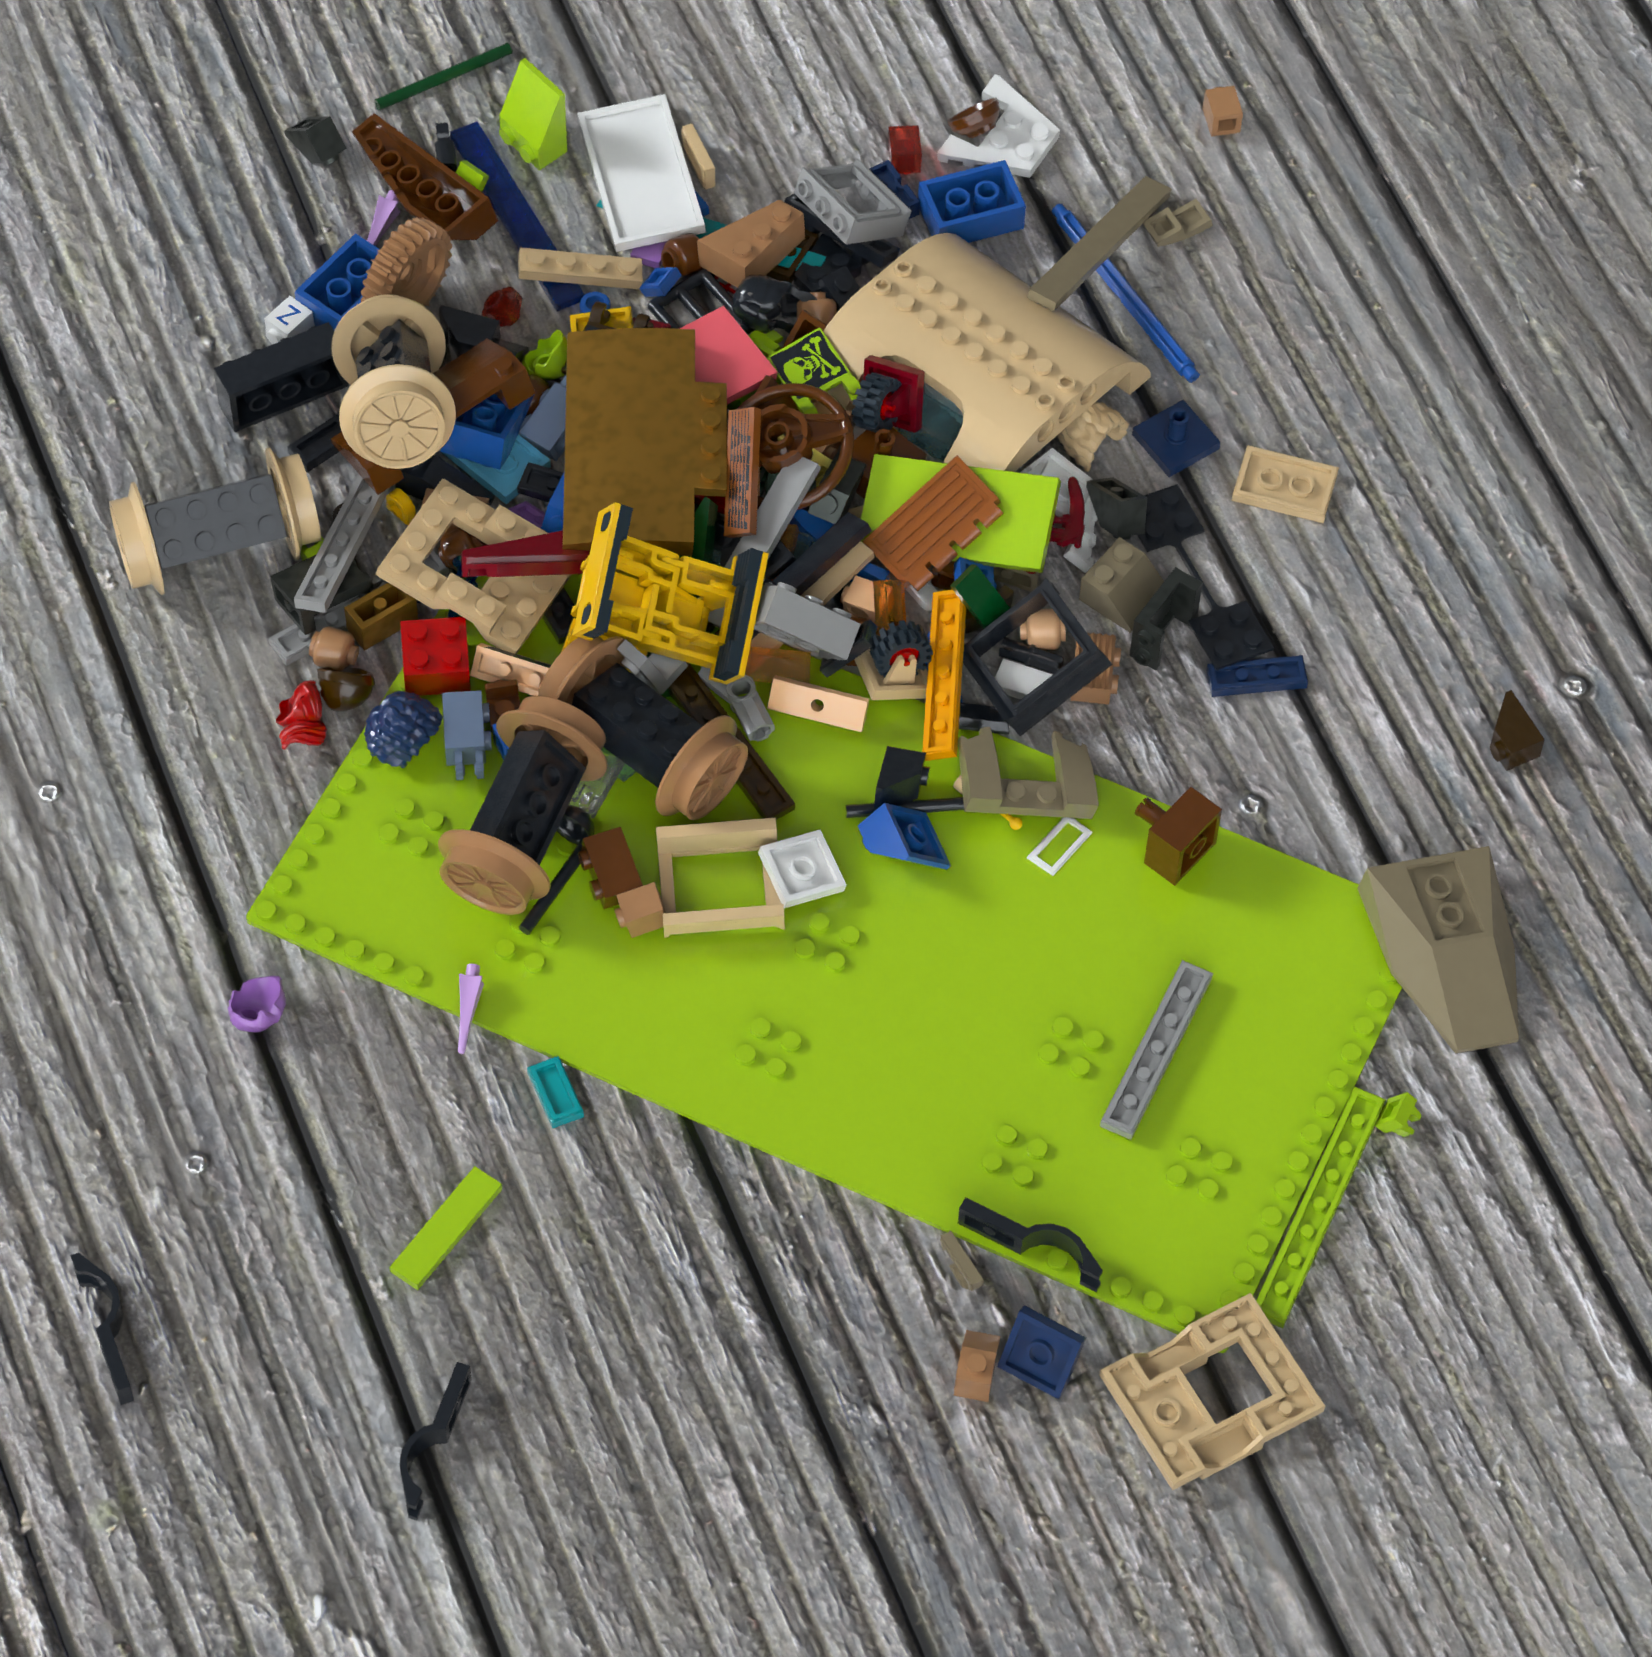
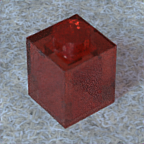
(905, 148)

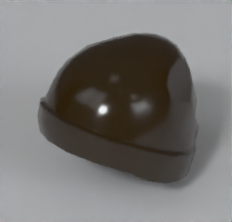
(345, 688)

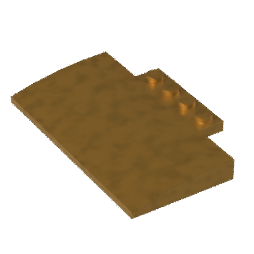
(640, 434)

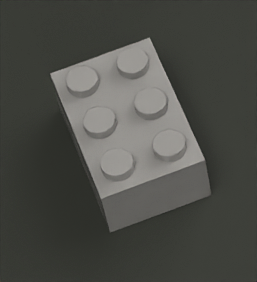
(805, 622)

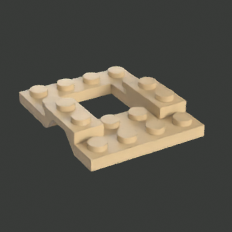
(505, 606)
(1172, 1417)

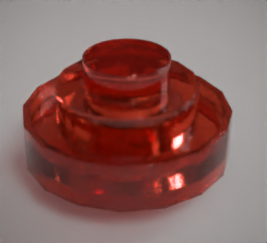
(503, 306)

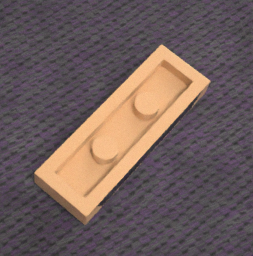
(498, 664)

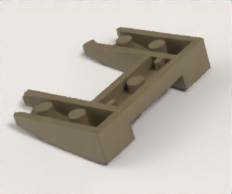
(985, 792)

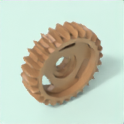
(410, 262)

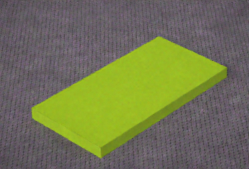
(1013, 541)

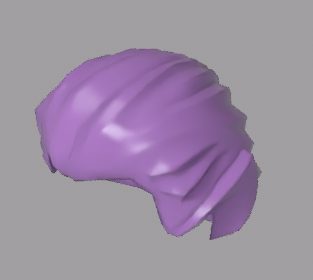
(257, 1004)

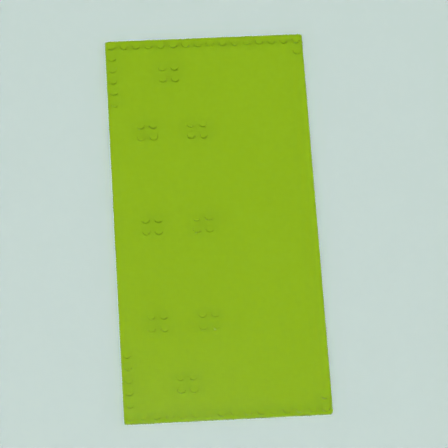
(923, 1020)

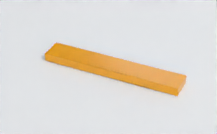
(944, 676)

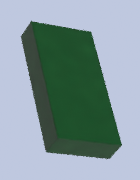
(979, 596)

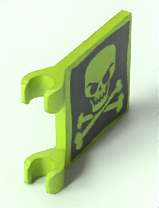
(813, 363)

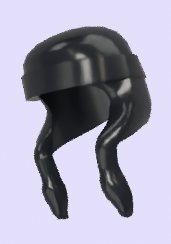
(759, 296)

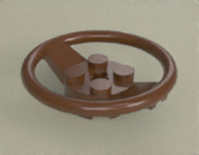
(801, 434)

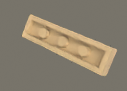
(580, 268)

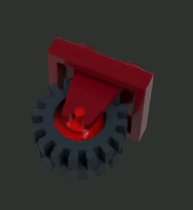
(889, 396)

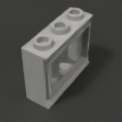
(853, 202)

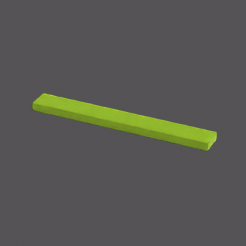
(1319, 1205)

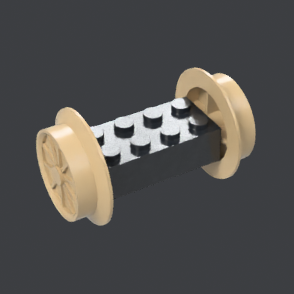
(395, 404)
(215, 520)

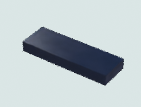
(1258, 676)

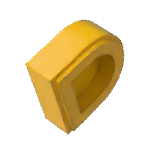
(401, 505)

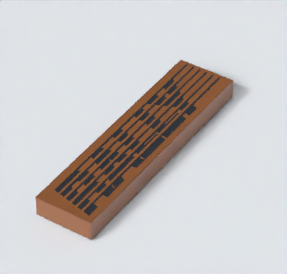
(742, 472)

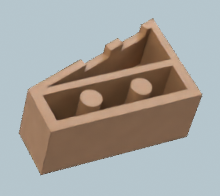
(752, 243)

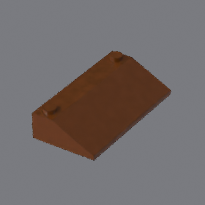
(470, 379)

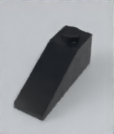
(429, 475)

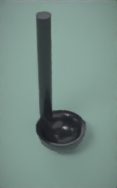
(573, 827)

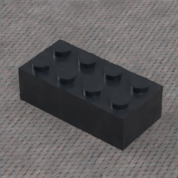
(278, 378)

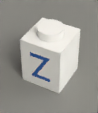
(288, 320)

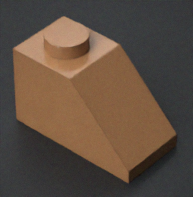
(976, 1365)

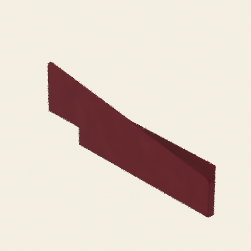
(523, 557)

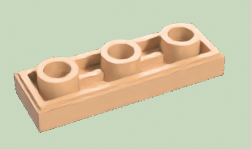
(799, 700)

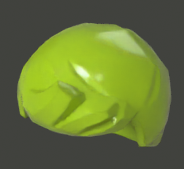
(548, 357)

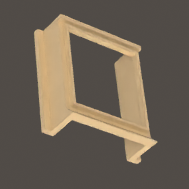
(716, 839)

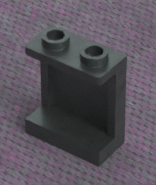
(287, 582)
(1175, 598)

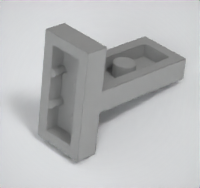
(655, 670)

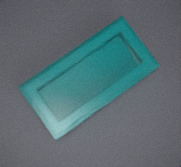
(555, 1092)

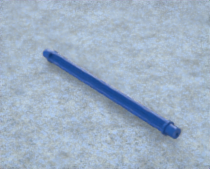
(1132, 300)

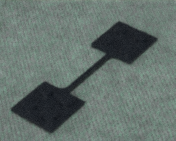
(1225, 632)

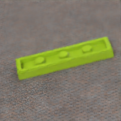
(446, 1228)

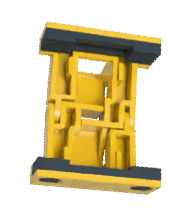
(676, 629)

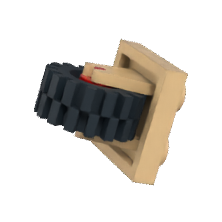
(896, 663)

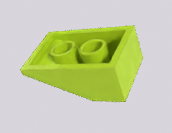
(534, 117)

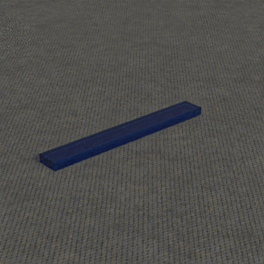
(511, 206)

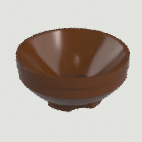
(976, 119)

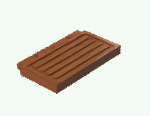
(933, 522)

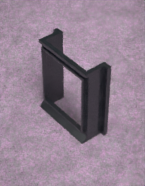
(1057, 687)

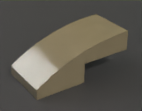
(1171, 227)

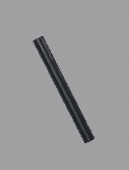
(926, 806)

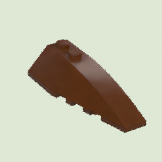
(425, 183)

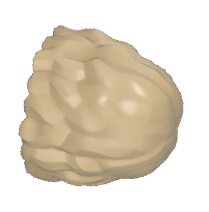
(1089, 430)

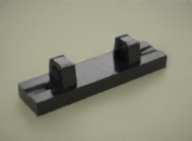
(877, 251)

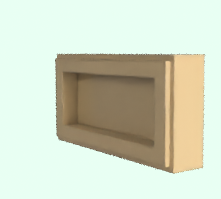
(698, 156)

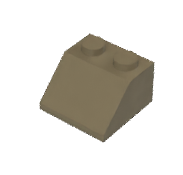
(1120, 584)

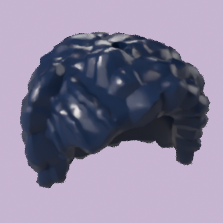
(400, 727)

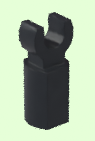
(445, 147)

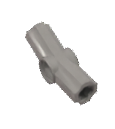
(748, 708)

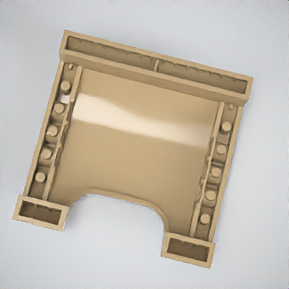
(983, 346)

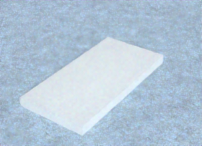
(641, 172)

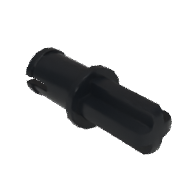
(1031, 656)

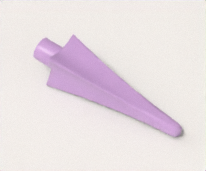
(384, 215)
(470, 991)

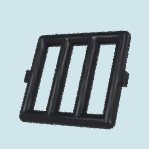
(681, 292)

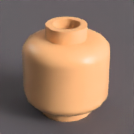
(1043, 630)

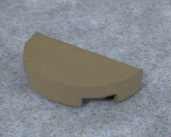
(963, 1268)

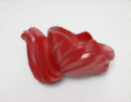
(302, 717)

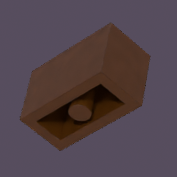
(609, 866)

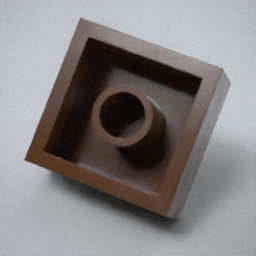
(883, 443)
(1179, 834)

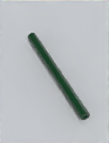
(443, 76)

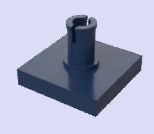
(1176, 438)
(1041, 1352)

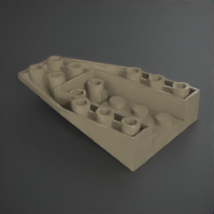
(1448, 943)

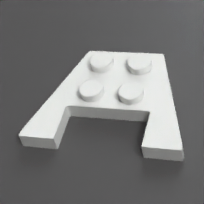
(1020, 135)
(1056, 465)

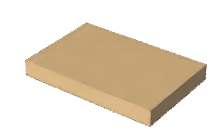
(1285, 484)

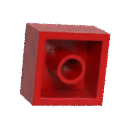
(435, 656)

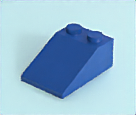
(487, 432)

